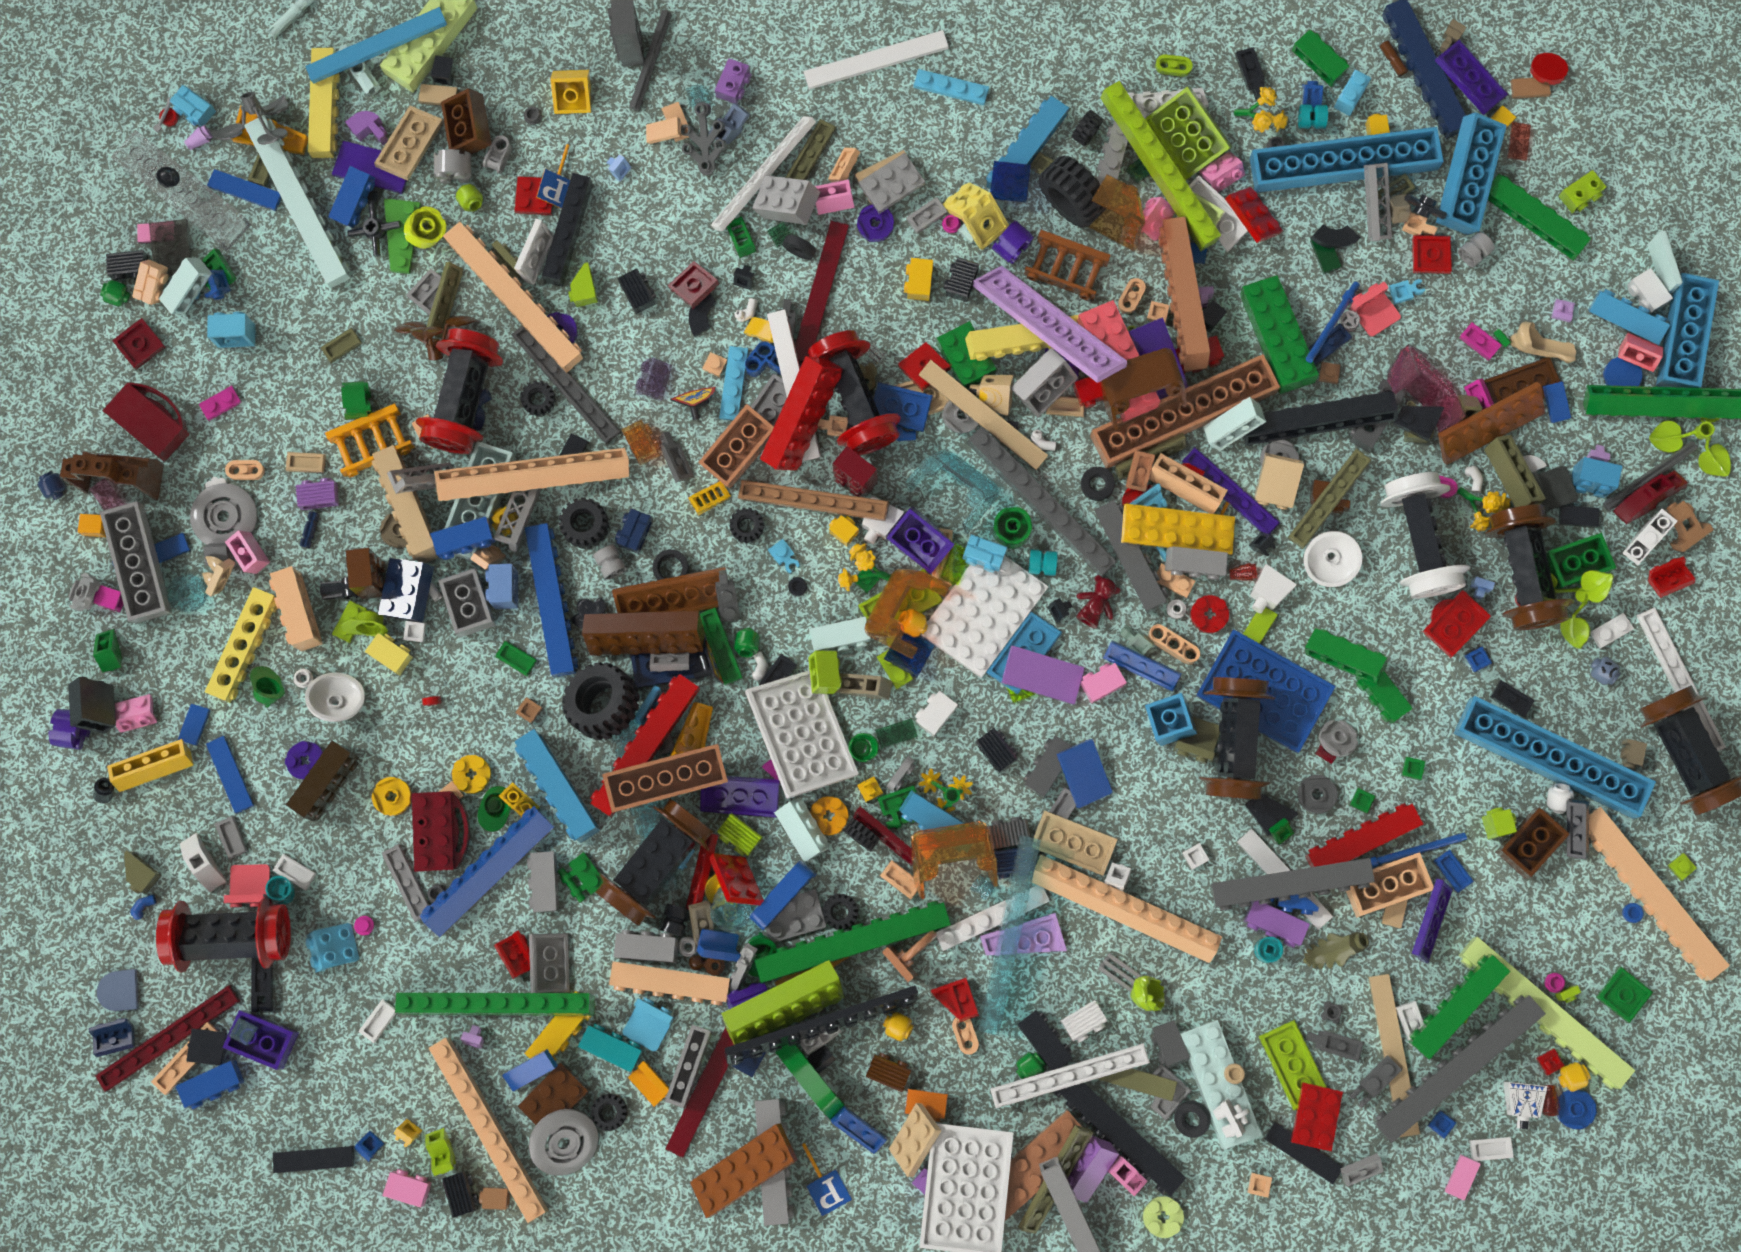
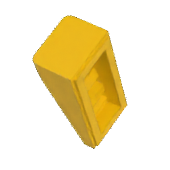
(699, 495)

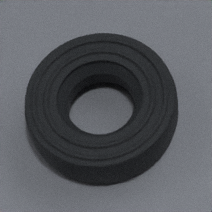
(799, 247)
(1100, 472)
(1184, 1127)

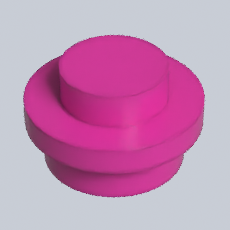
(951, 224)
(364, 925)
(1554, 982)

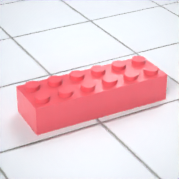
(1108, 327)

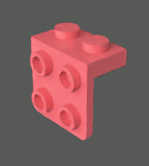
(1375, 309)
(247, 885)

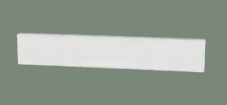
(1270, 864)

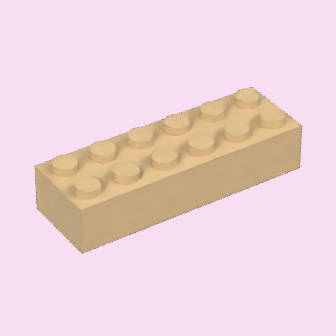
(406, 507)

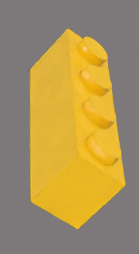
(150, 765)
(556, 1035)

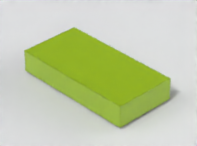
(1260, 625)

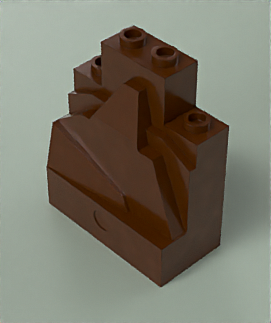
(129, 470)

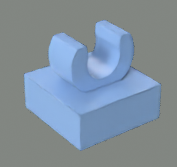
(618, 167)
(1481, 586)

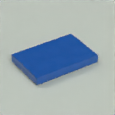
(909, 404)
(1084, 773)

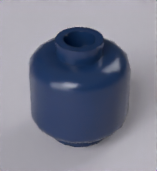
(51, 485)

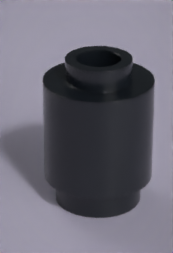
(103, 790)

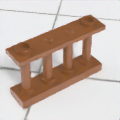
(1081, 254)

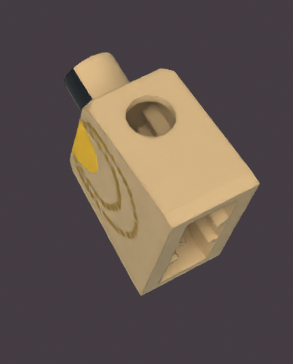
(995, 392)

